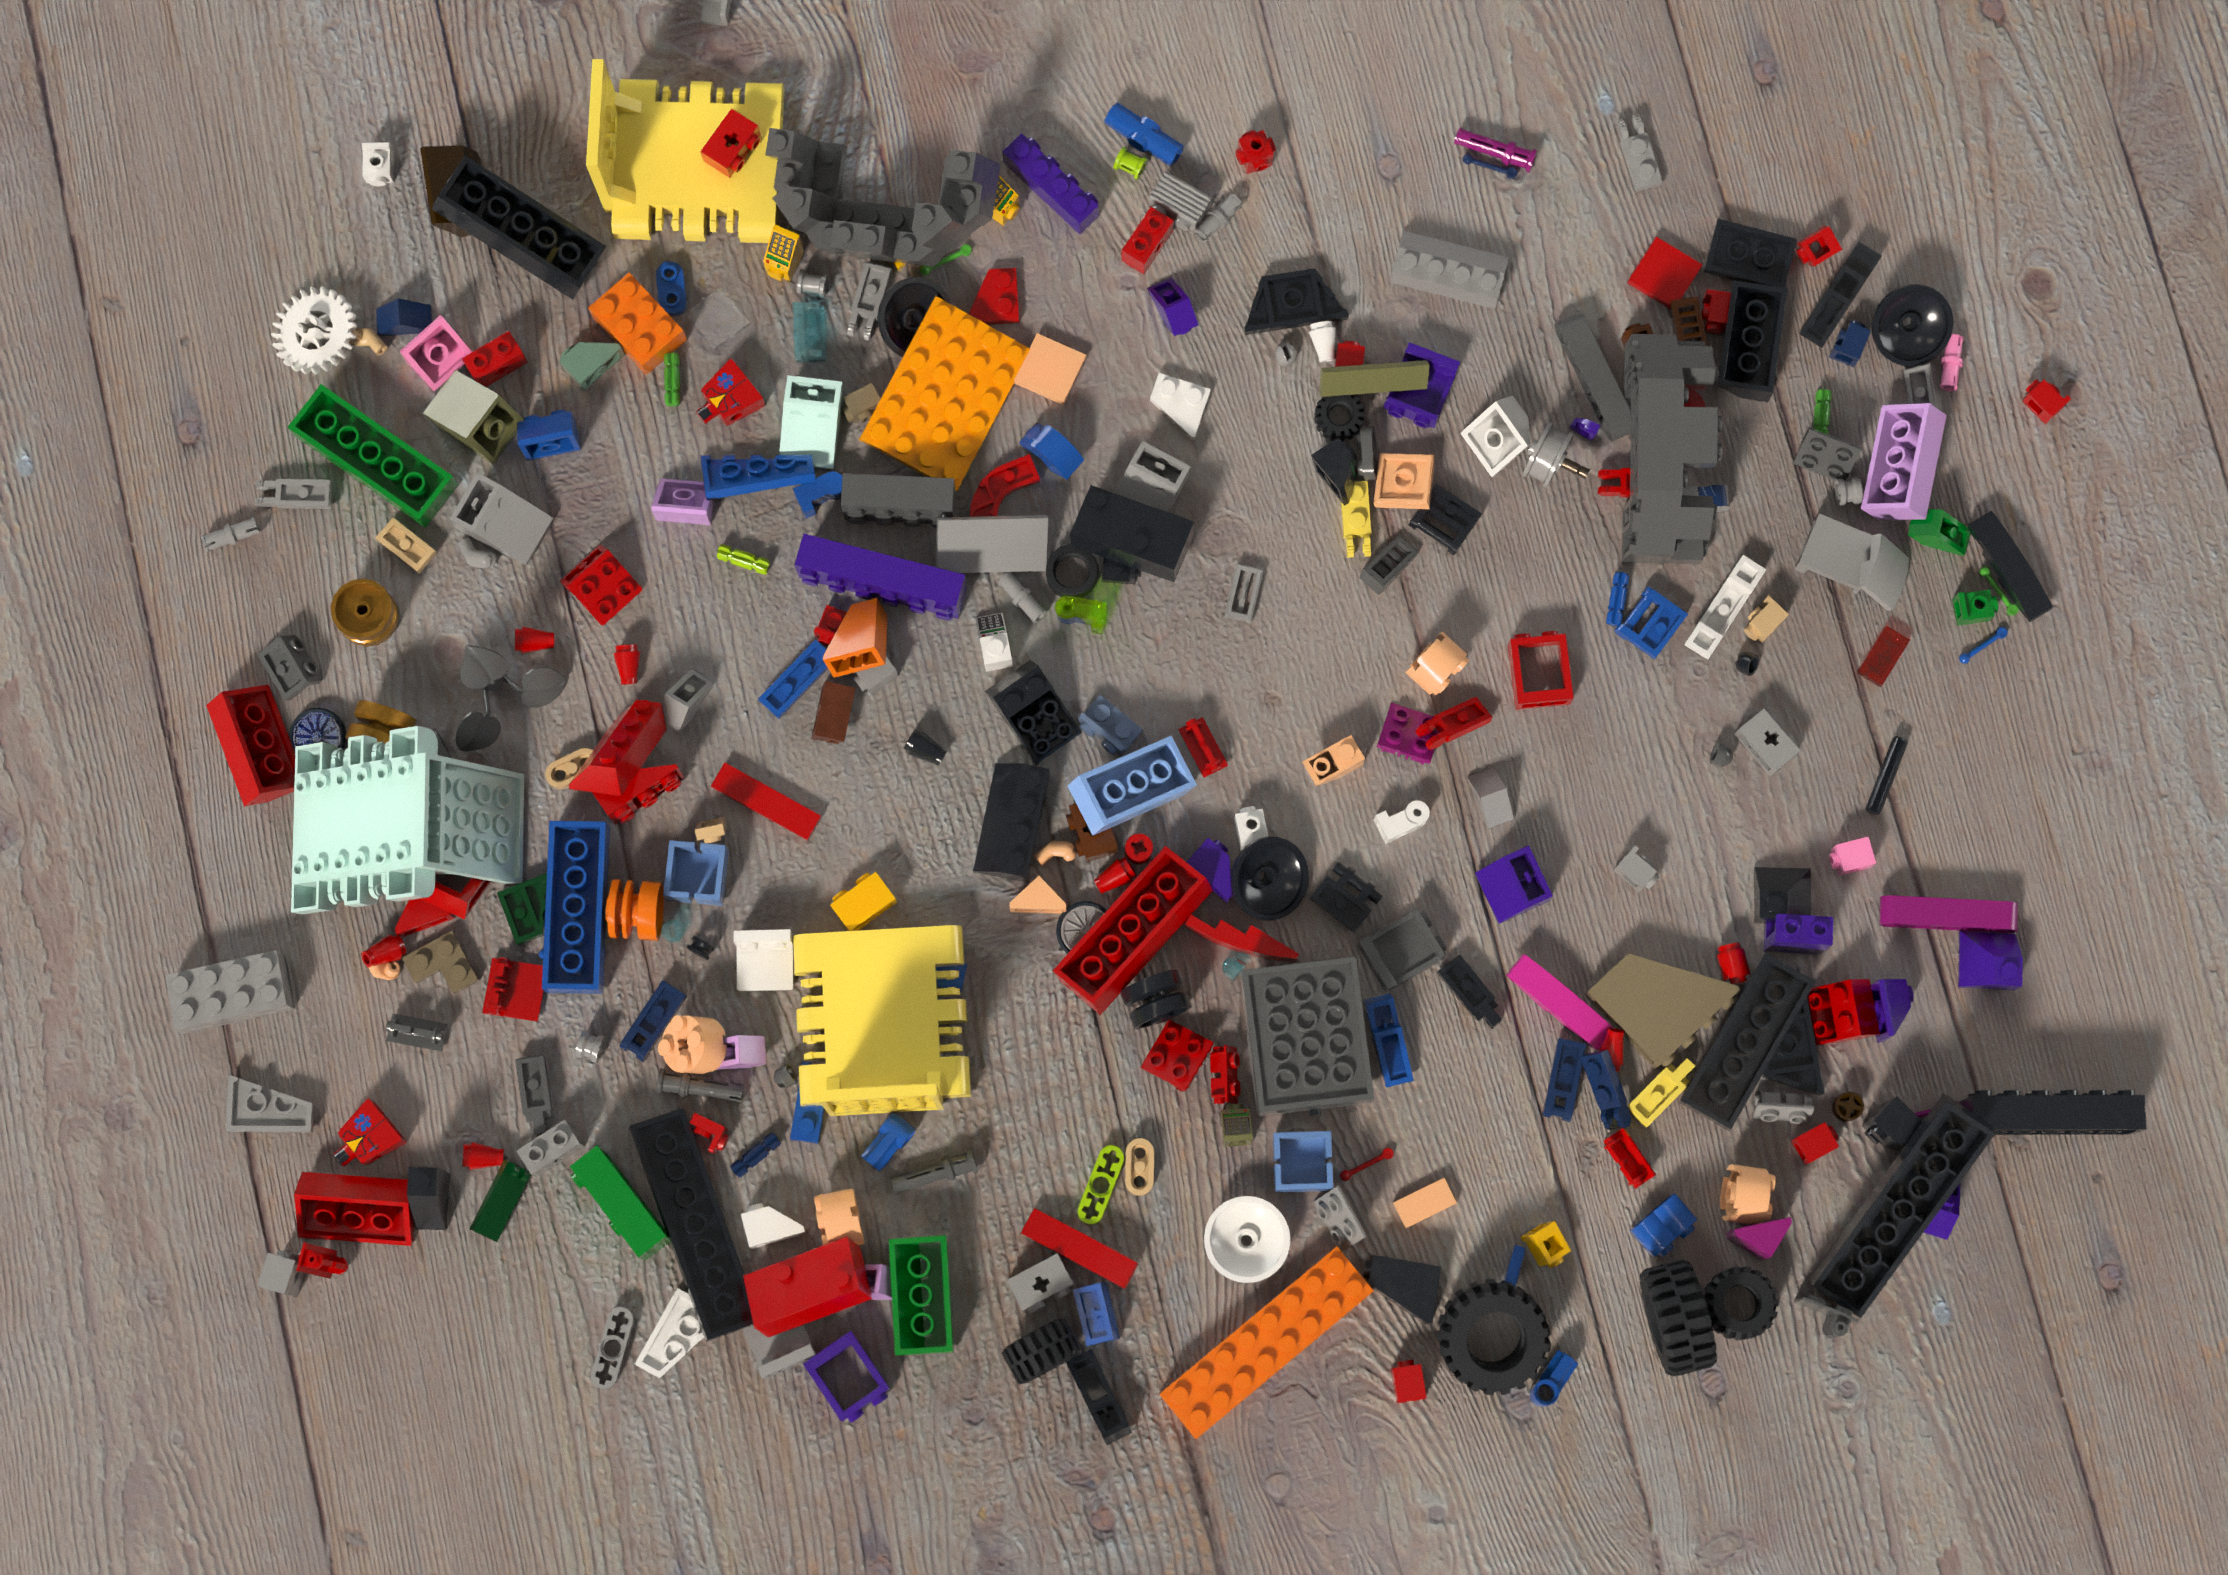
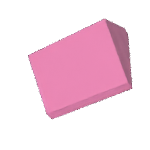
(435, 353)

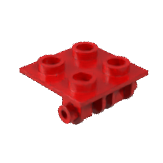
(514, 990)
(1177, 1055)

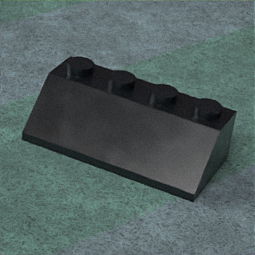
(1752, 340)
(1012, 821)

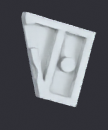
(1181, 402)

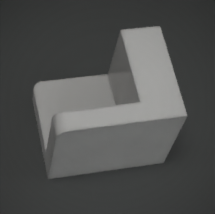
(716, 12)

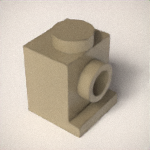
(860, 404)

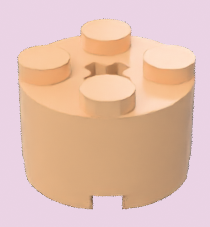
(1436, 663)
(693, 1044)
(1747, 1195)
(839, 1216)

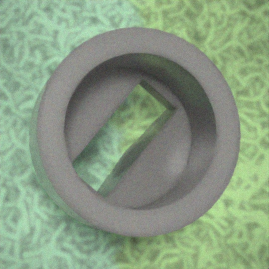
(1280, 355)

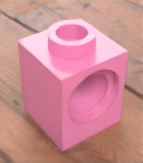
(1852, 856)

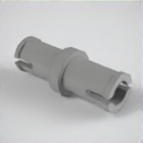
(1218, 218)
(230, 534)
(1022, 597)

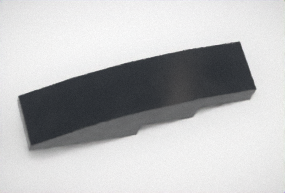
(1840, 294)
(2011, 566)

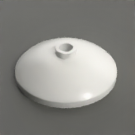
(1257, 1220)

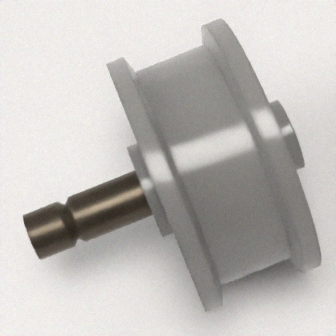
(1550, 455)

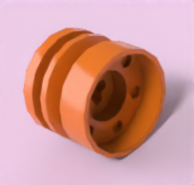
(634, 909)

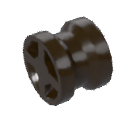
(1852, 1104)

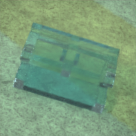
(809, 332)

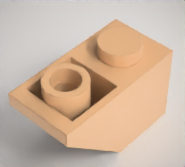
(1334, 761)

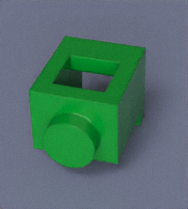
(1968, 613)

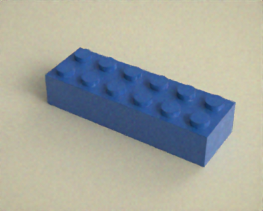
(576, 907)

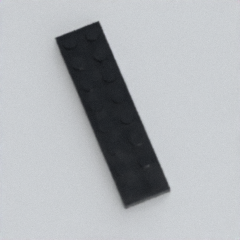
(693, 1223)

